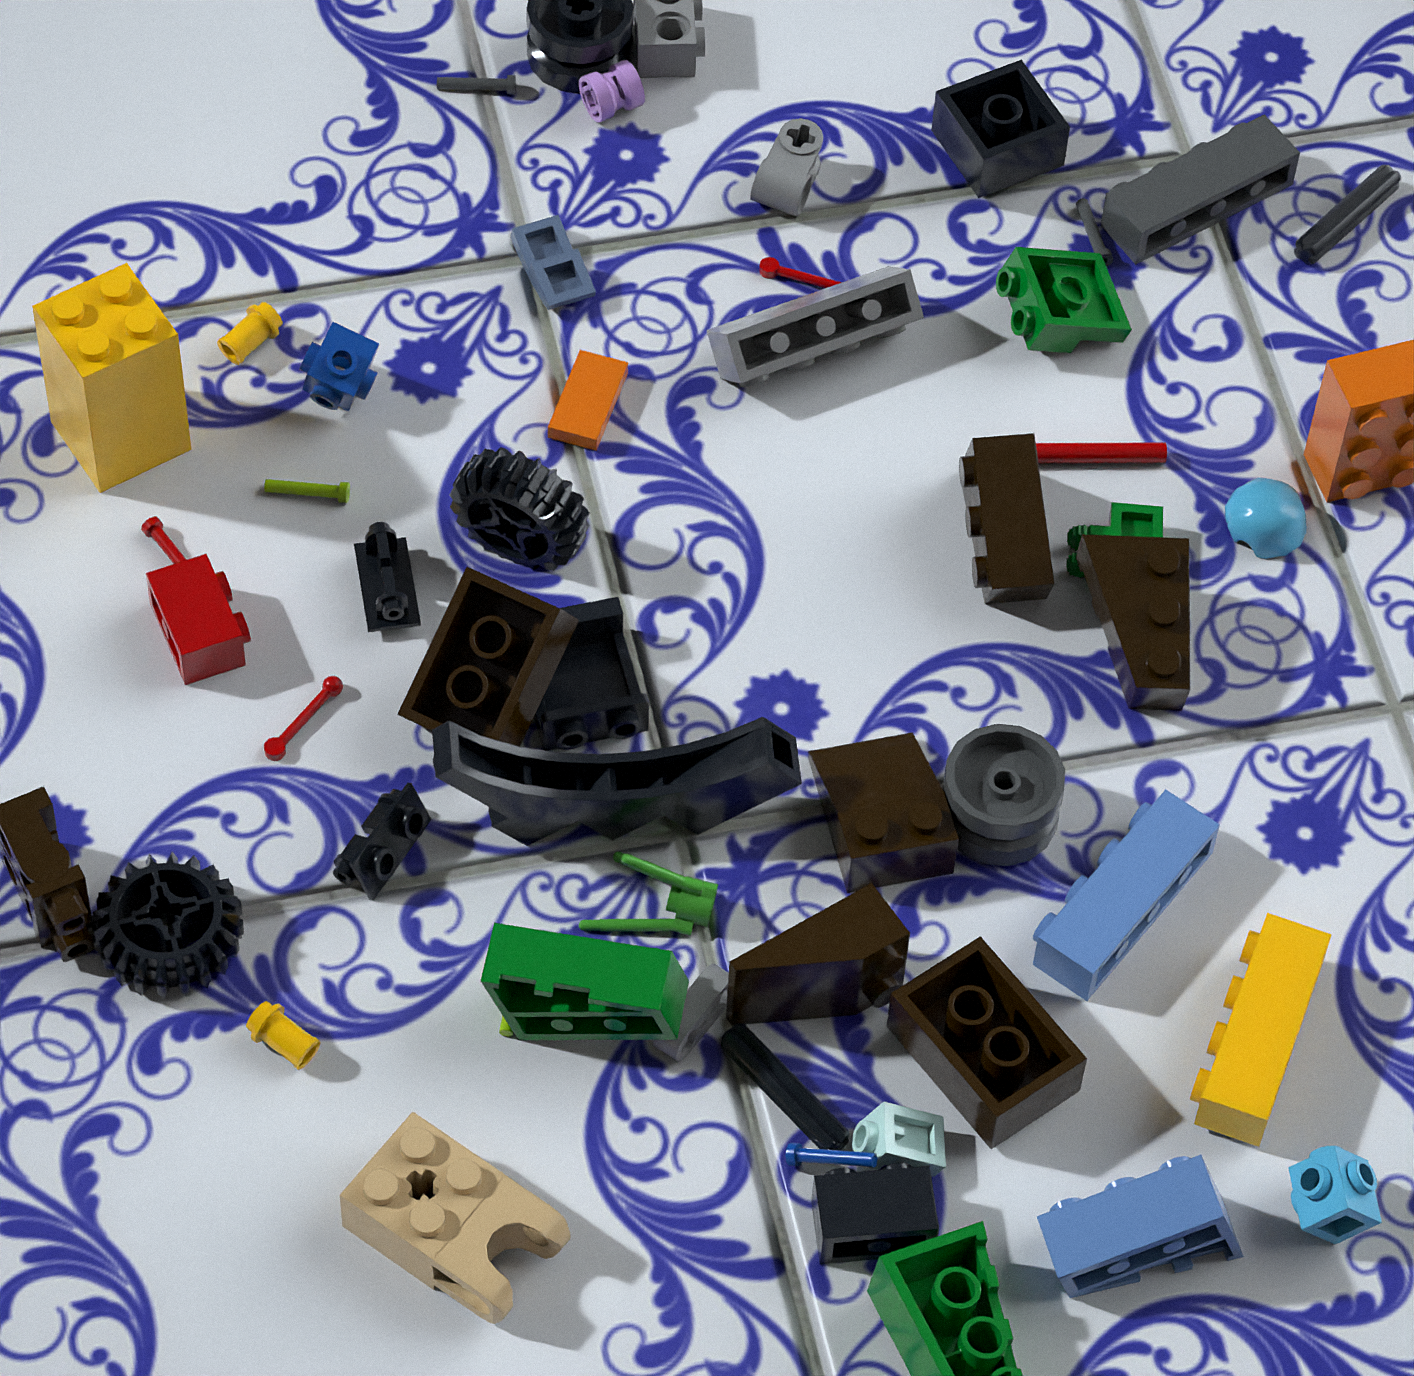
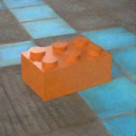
(1364, 423)

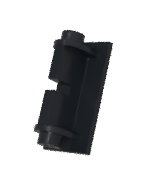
(386, 580)
(393, 830)

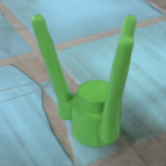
(688, 898)

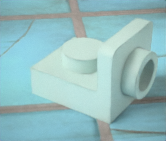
(901, 1136)

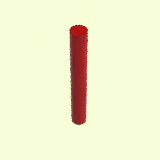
(1102, 452)

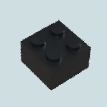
(1000, 128)

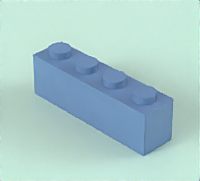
(1124, 894)

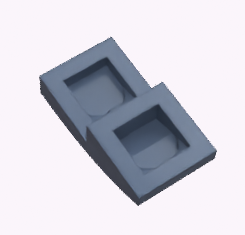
(551, 262)

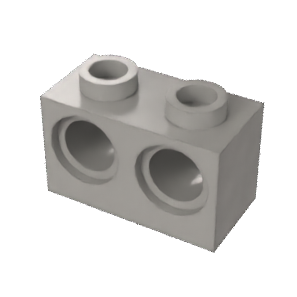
(668, 37)

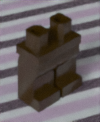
(43, 874)

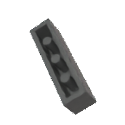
(1199, 188)

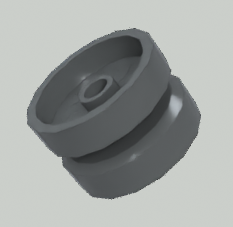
(1004, 793)

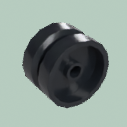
(577, 38)

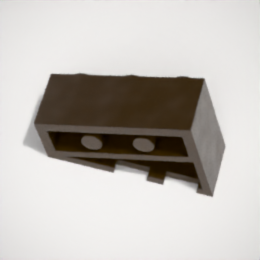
(1006, 518)
(1145, 612)

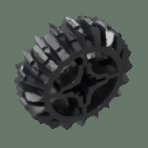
(519, 509)
(139, 943)

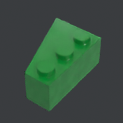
(583, 986)

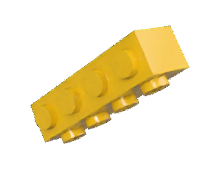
(1261, 1029)

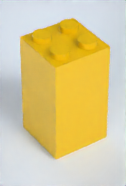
(113, 377)

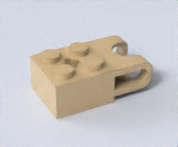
(448, 1216)

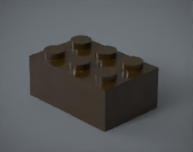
(489, 660)
(986, 1042)

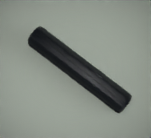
(1347, 214)
(784, 1088)

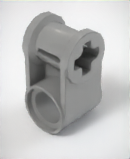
(790, 167)

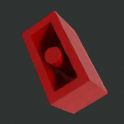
(197, 618)

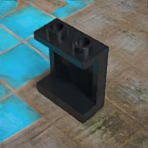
(594, 684)

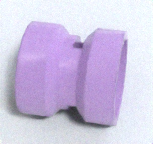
(611, 91)

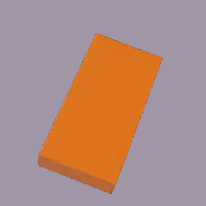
(588, 400)

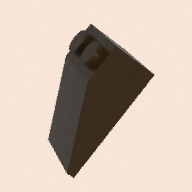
(884, 812)
(822, 966)

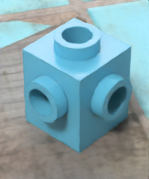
(1334, 1194)

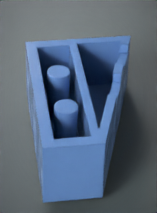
(1137, 1227)

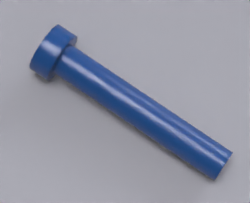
(797, 1154)

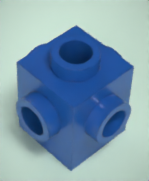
(339, 368)

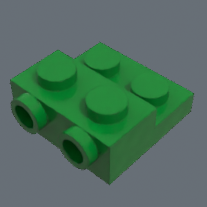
(1061, 299)

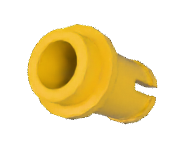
(250, 332)
(282, 1034)

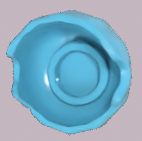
(1266, 517)

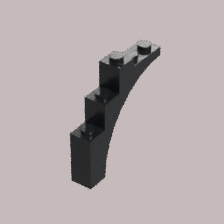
(615, 793)

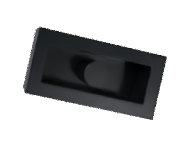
(872, 1211)

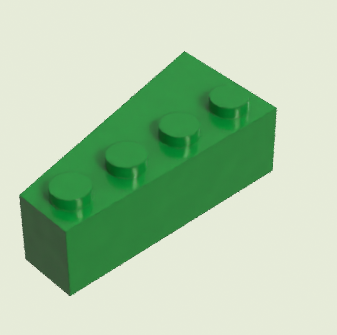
(945, 1306)

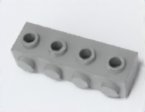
(815, 325)

